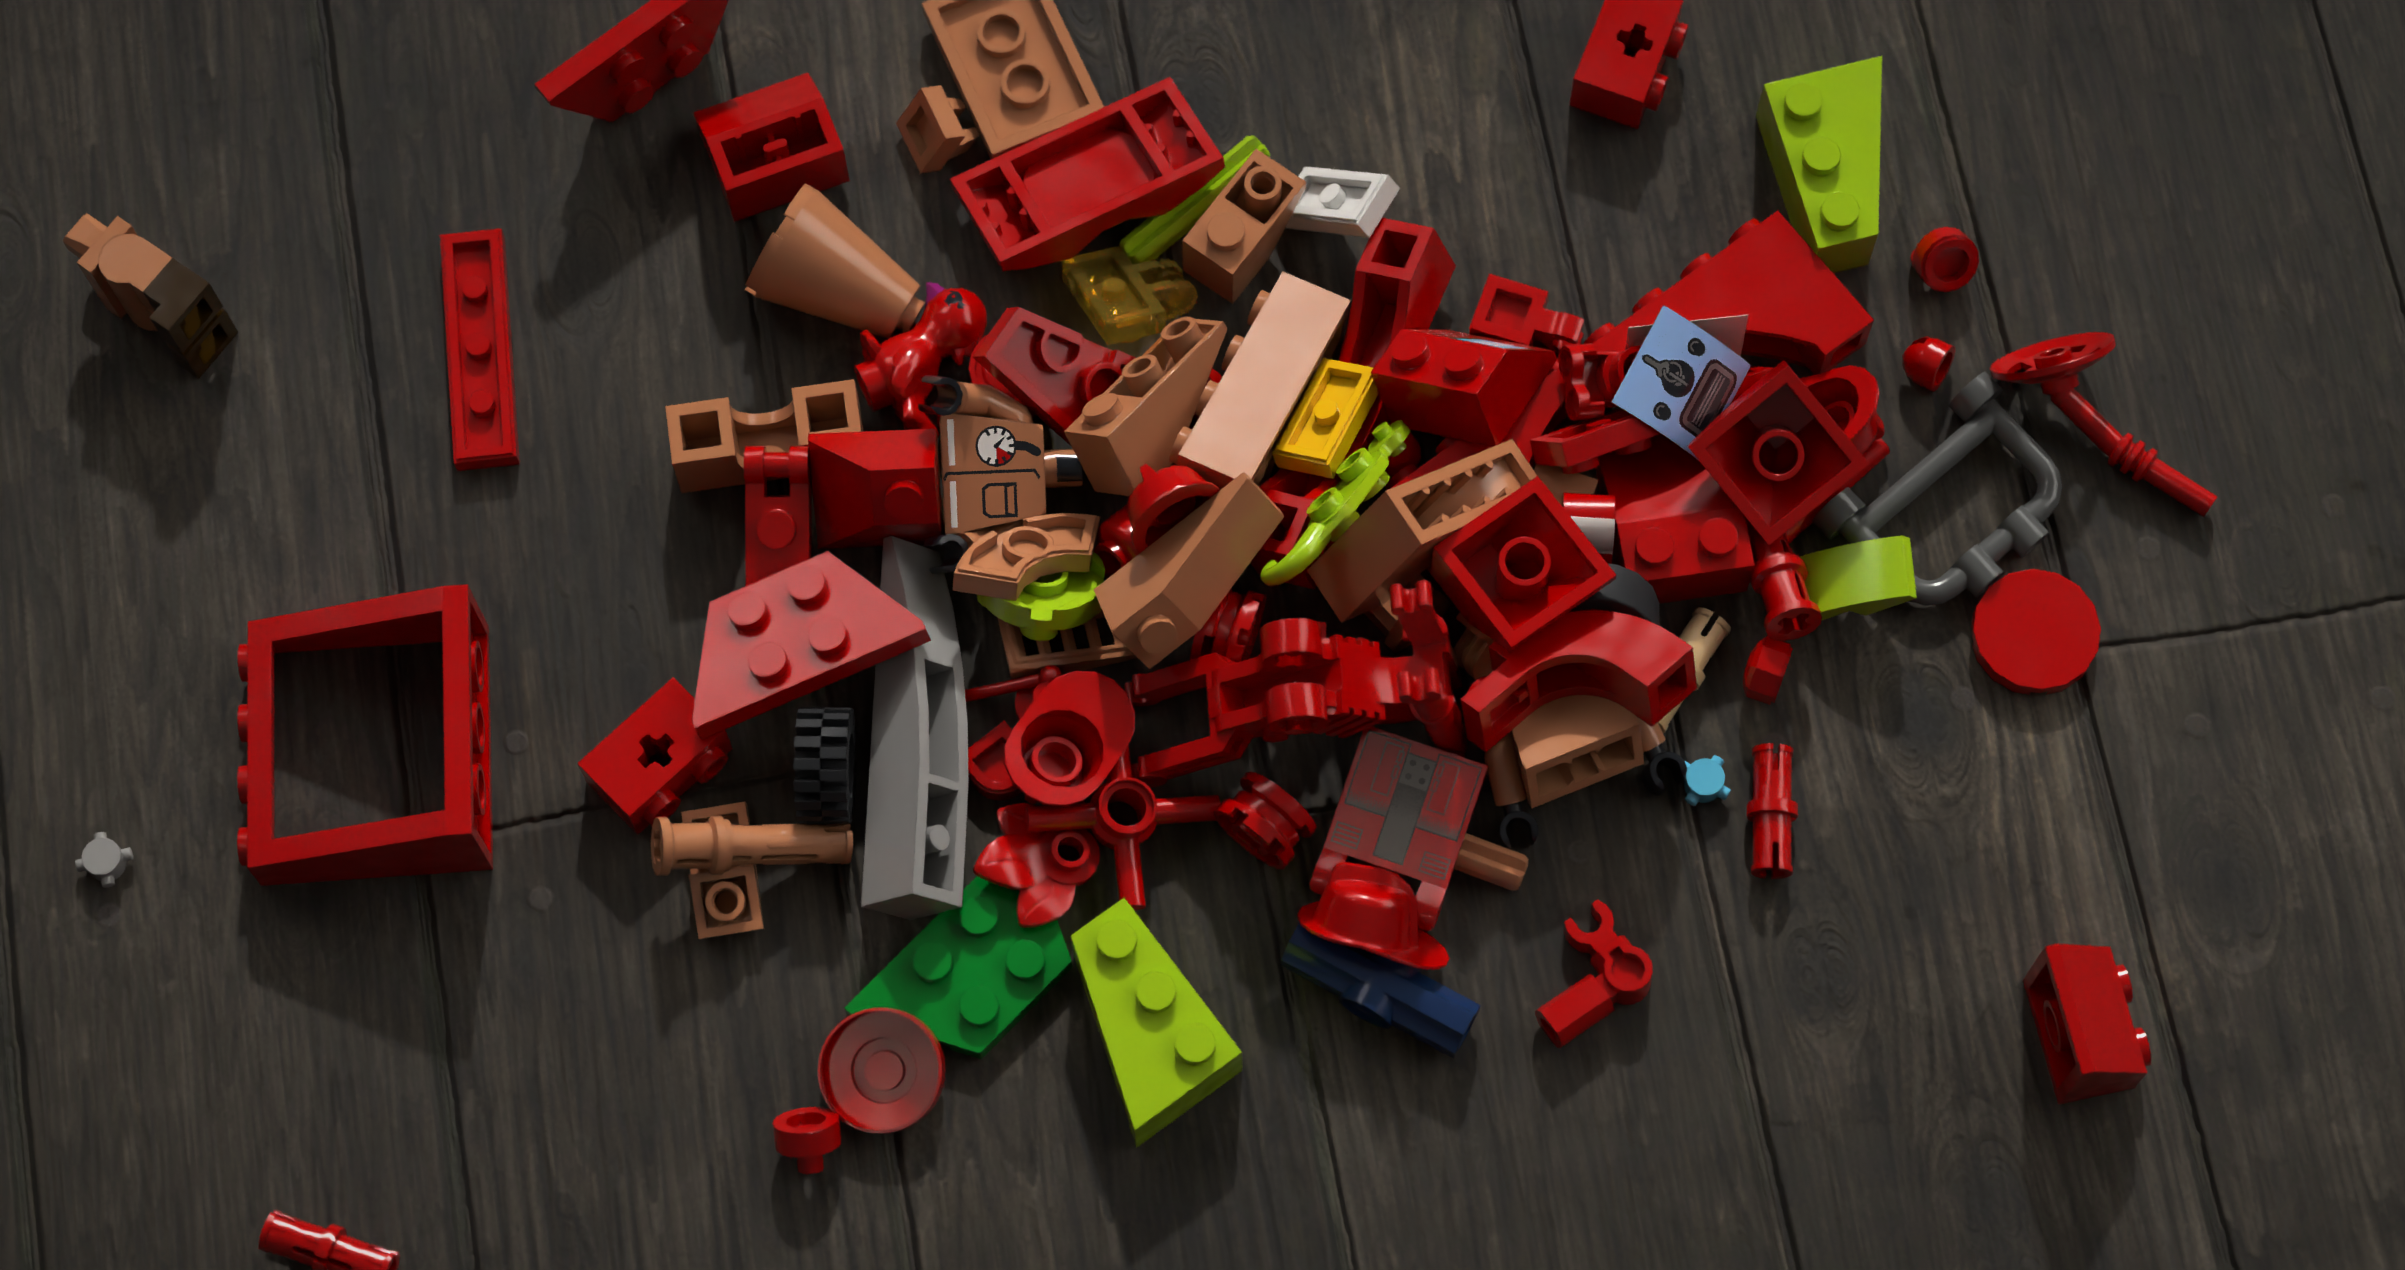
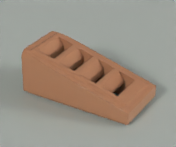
(1068, 660)

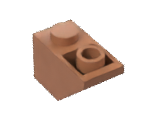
(1242, 226)

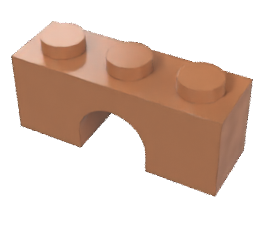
(712, 436)

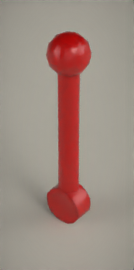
(1046, 675)

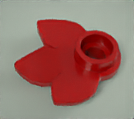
(1035, 867)

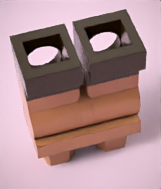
(152, 290)

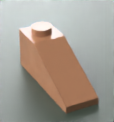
(1188, 571)

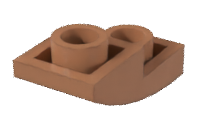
(730, 900)

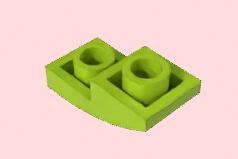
(1861, 576)

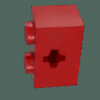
(1620, 85)
(620, 764)

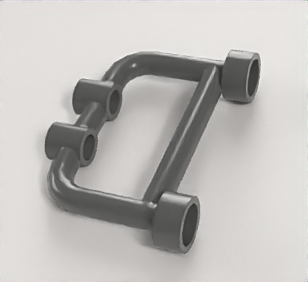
(2019, 531)

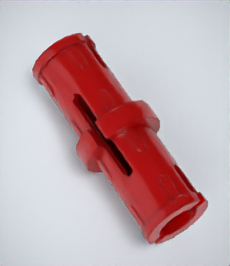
(1772, 811)
(321, 1246)

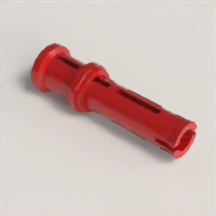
(1780, 580)

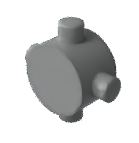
(104, 859)

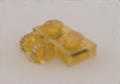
(1125, 297)

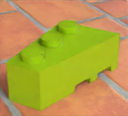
(1826, 157)
(1152, 1022)

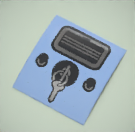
(1680, 379)

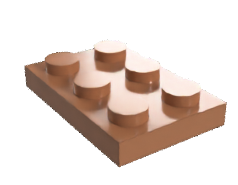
(1012, 67)

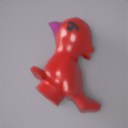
(894, 370)

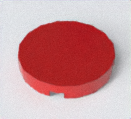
(2035, 632)

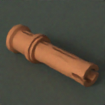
(722, 845)

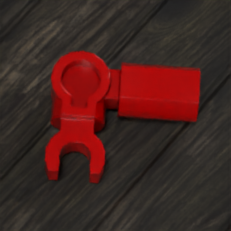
(1622, 979)

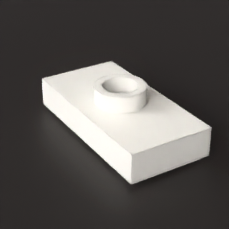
(1342, 201)

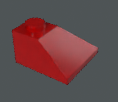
(1777, 452)
(875, 487)
(1519, 566)

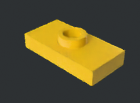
(1327, 419)

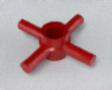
(1121, 838)

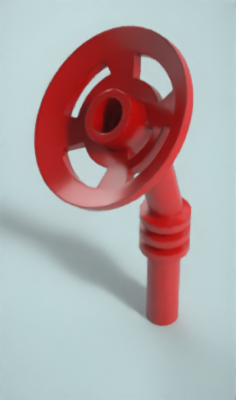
(2055, 367)

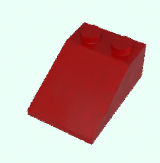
(1675, 523)

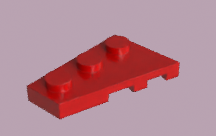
(1048, 366)

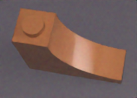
(1399, 530)

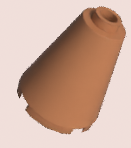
(833, 270)

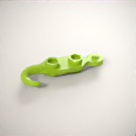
(1335, 509)

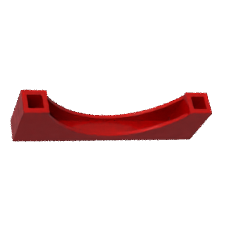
(1766, 272)

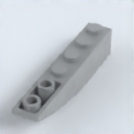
(917, 752)

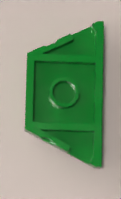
(972, 971)

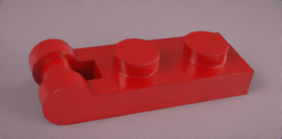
(776, 526)

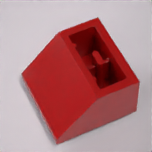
(772, 145)

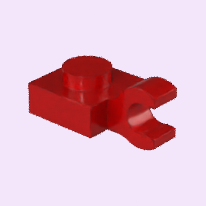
(1519, 315)

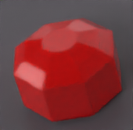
(1766, 669)

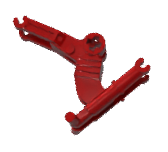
(1312, 687)

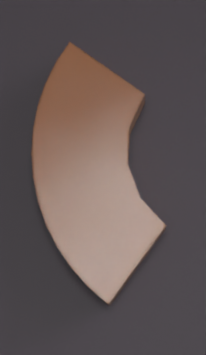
(1040, 547)

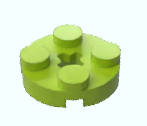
(1051, 602)

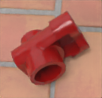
(1592, 378)

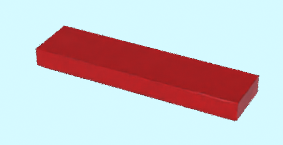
(479, 350)

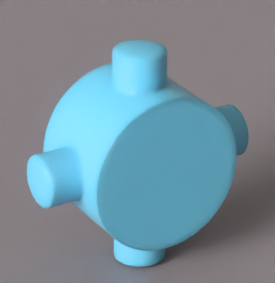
(1705, 781)

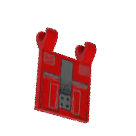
(1405, 813)

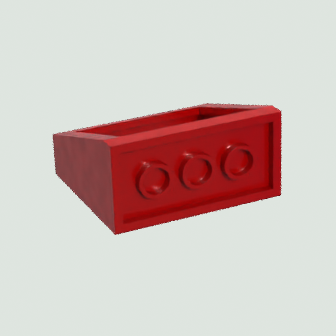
(402, 846)

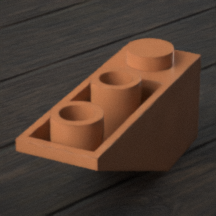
(1146, 406)

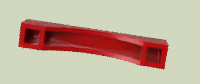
(1393, 290)

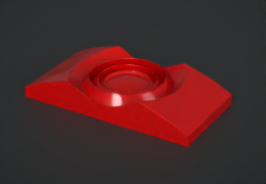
(1089, 176)

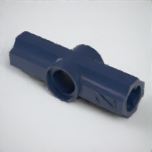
(1383, 990)

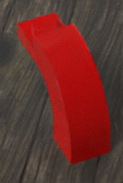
(1581, 655)

